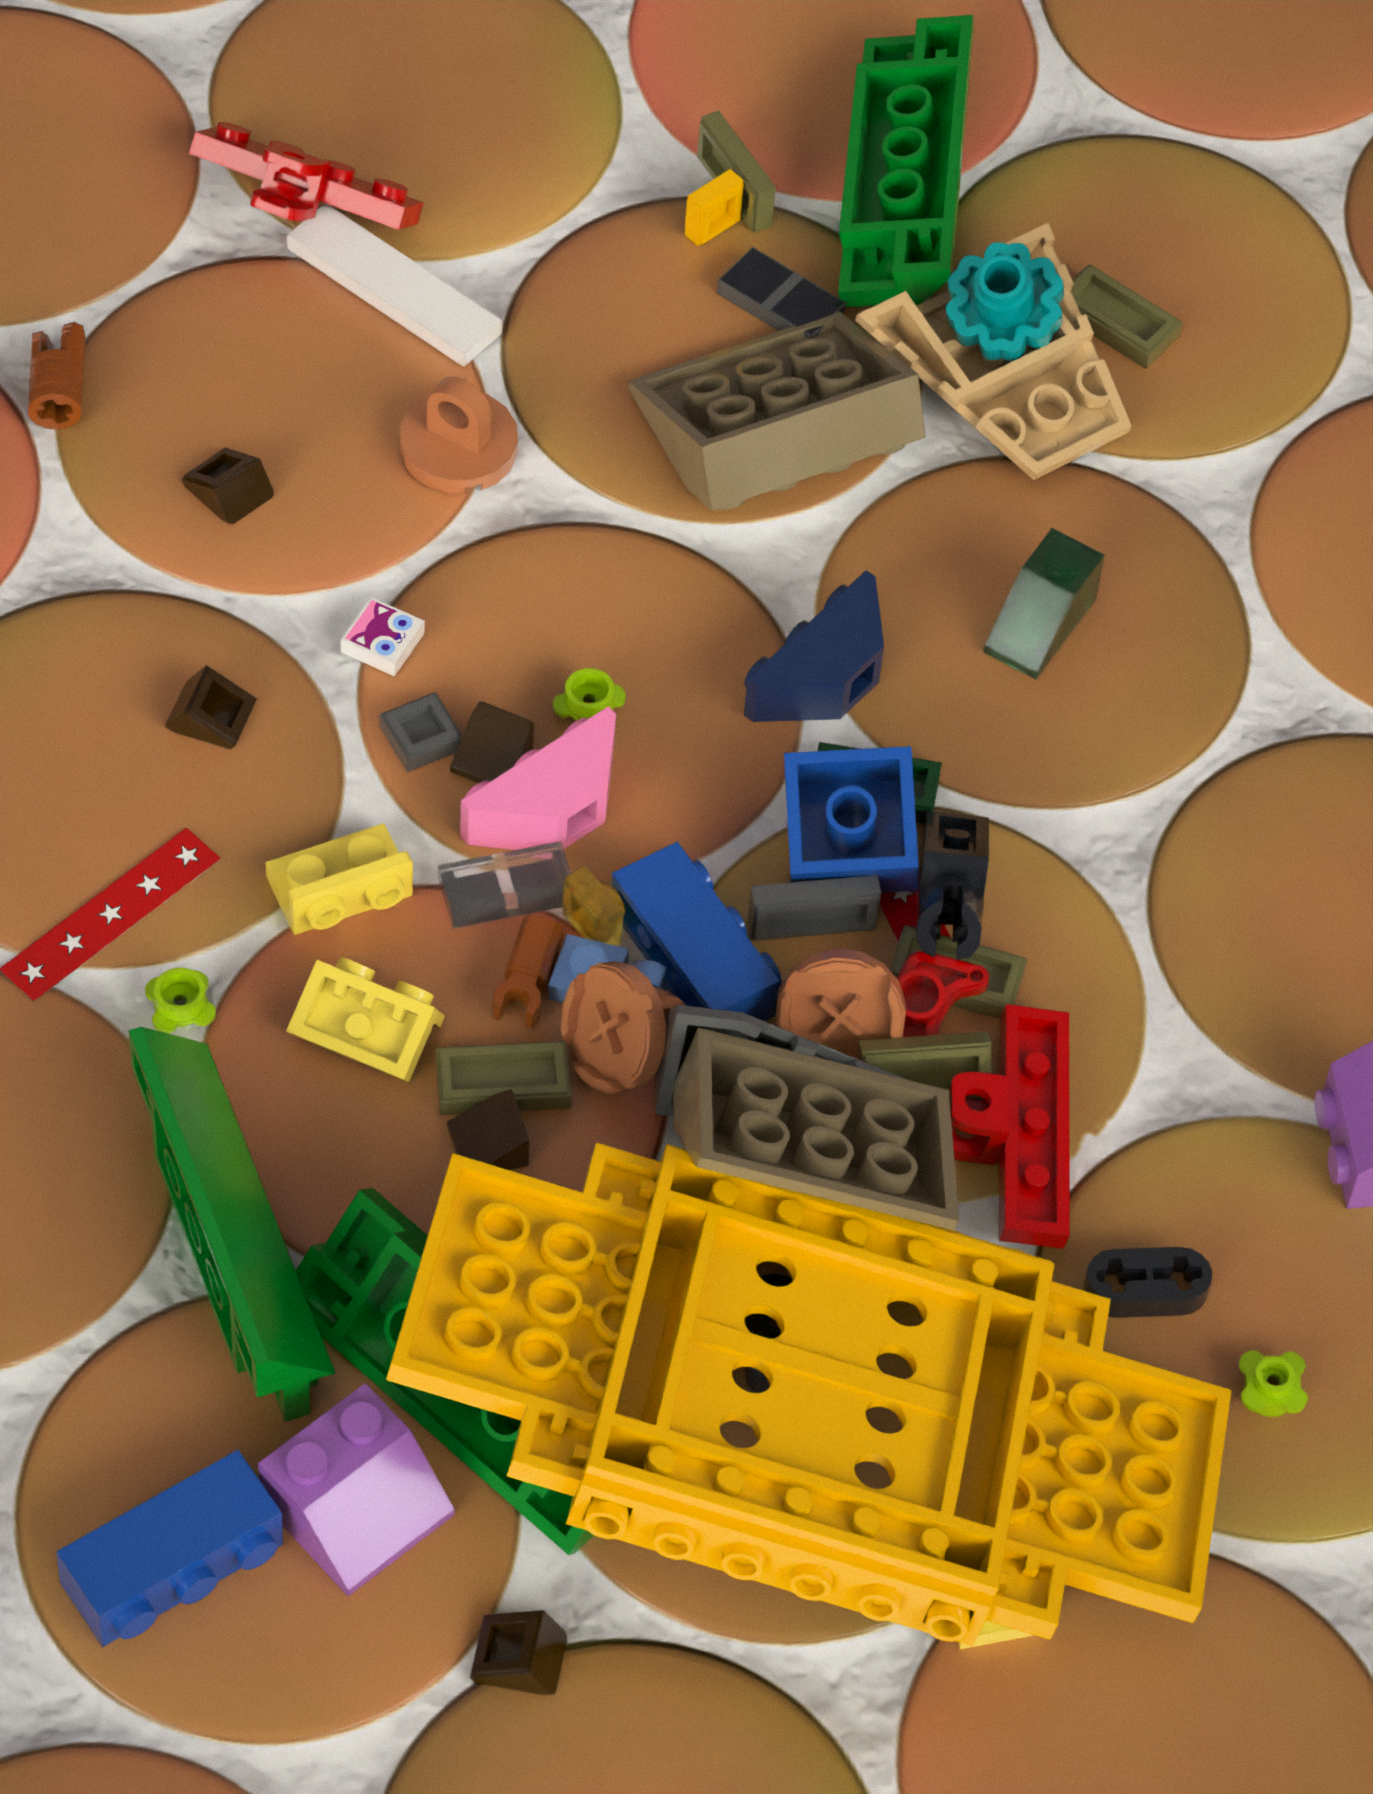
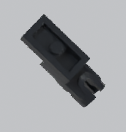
(952, 880)

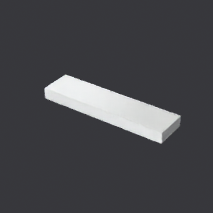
(395, 284)

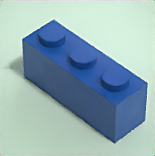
(691, 932)
(171, 1549)

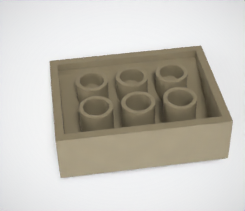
(780, 410)
(817, 1128)

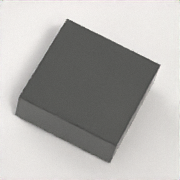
(420, 731)

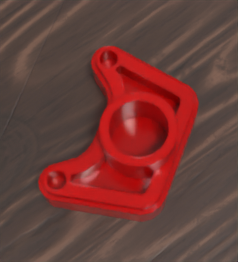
(933, 986)

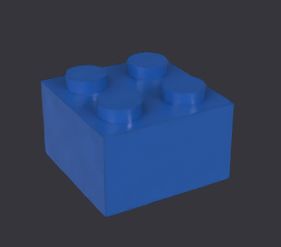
(852, 816)

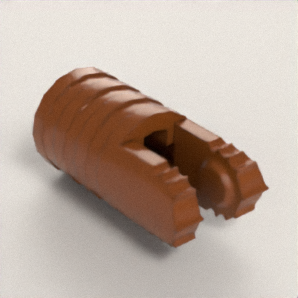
(57, 378)

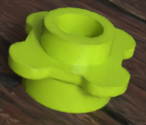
(588, 685)
(180, 985)
(1267, 1398)

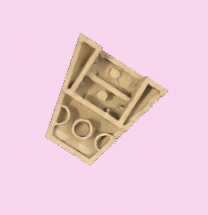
(1033, 409)

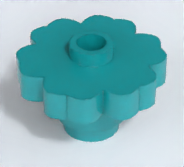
(1005, 301)

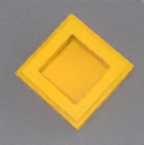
(714, 207)

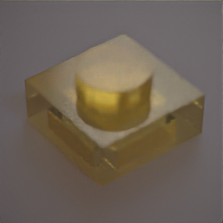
(593, 907)

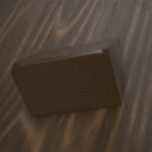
(230, 484)
(211, 709)
(491, 743)
(492, 1132)
(520, 1652)

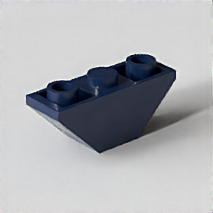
(824, 661)

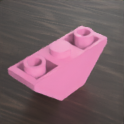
(547, 793)

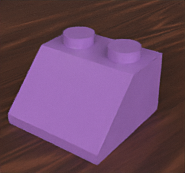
(1347, 1112)
(355, 1489)

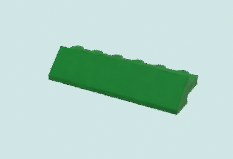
(905, 162)
(228, 1220)
(359, 1300)

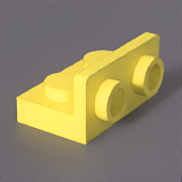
(340, 879)
(363, 1019)

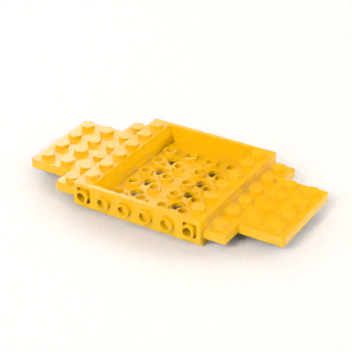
(617, 1346)

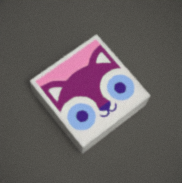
(382, 636)

